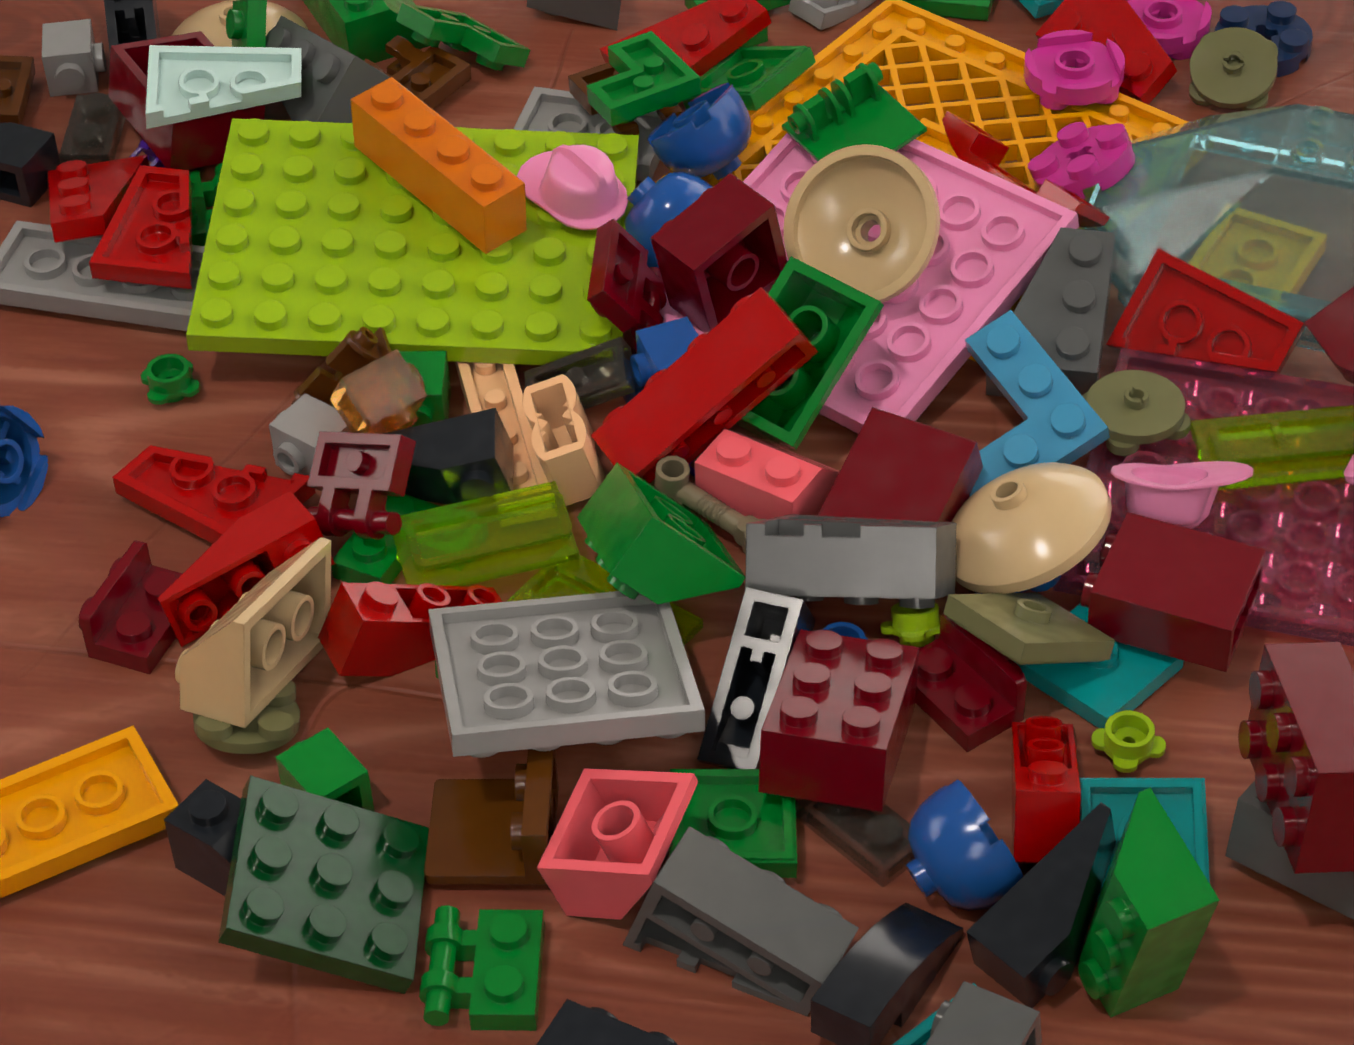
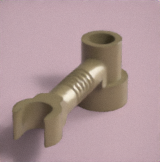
(673, 480)

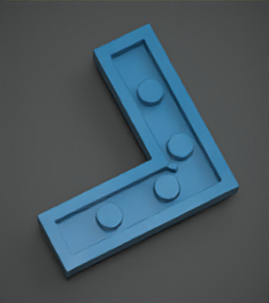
(1055, 415)

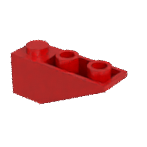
(236, 564)
(387, 626)
(1043, 786)

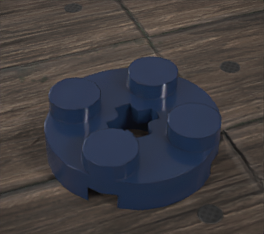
(1276, 23)

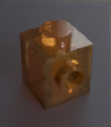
(380, 396)

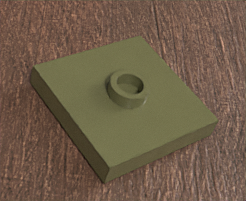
(1028, 628)

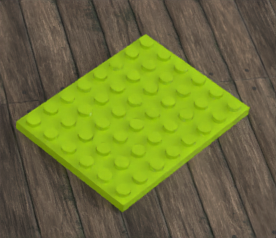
(328, 243)

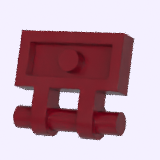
(622, 283)
(364, 466)

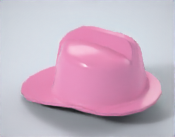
(575, 186)
(1177, 492)

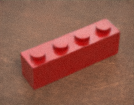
(706, 387)

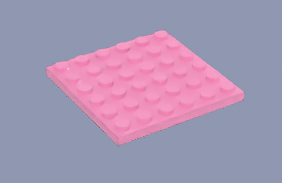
(980, 267)

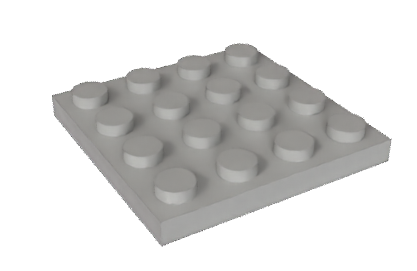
(562, 673)

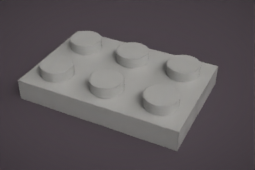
(560, 111)

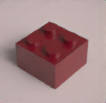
(719, 252)

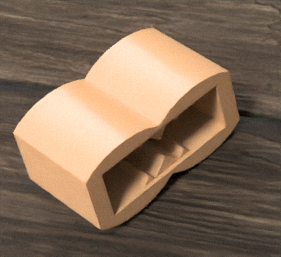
(563, 438)

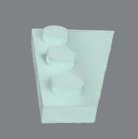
(216, 80)

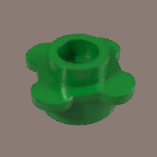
(169, 379)

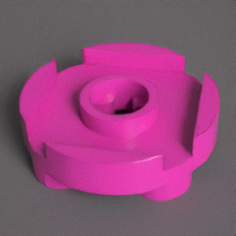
(1183, 27)
(1093, 80)
(1085, 157)

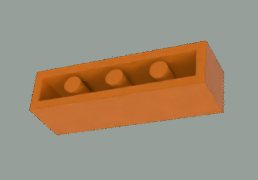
(439, 165)

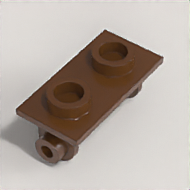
(350, 355)

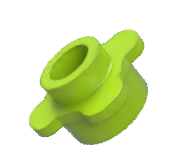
(913, 625)
(1128, 740)

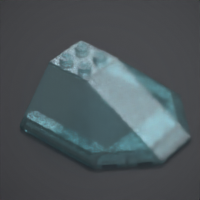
(1246, 200)

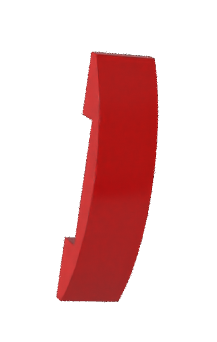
(986, 152)

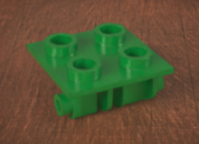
(852, 115)

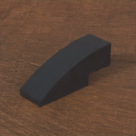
(883, 977)

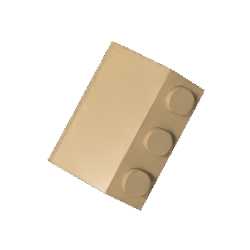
(259, 641)

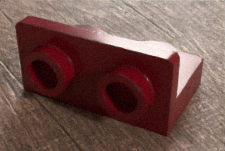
(124, 616)
(968, 686)

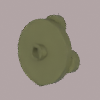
(1233, 69)
(1138, 409)
(267, 731)

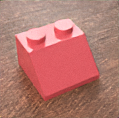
(762, 477)
(613, 839)

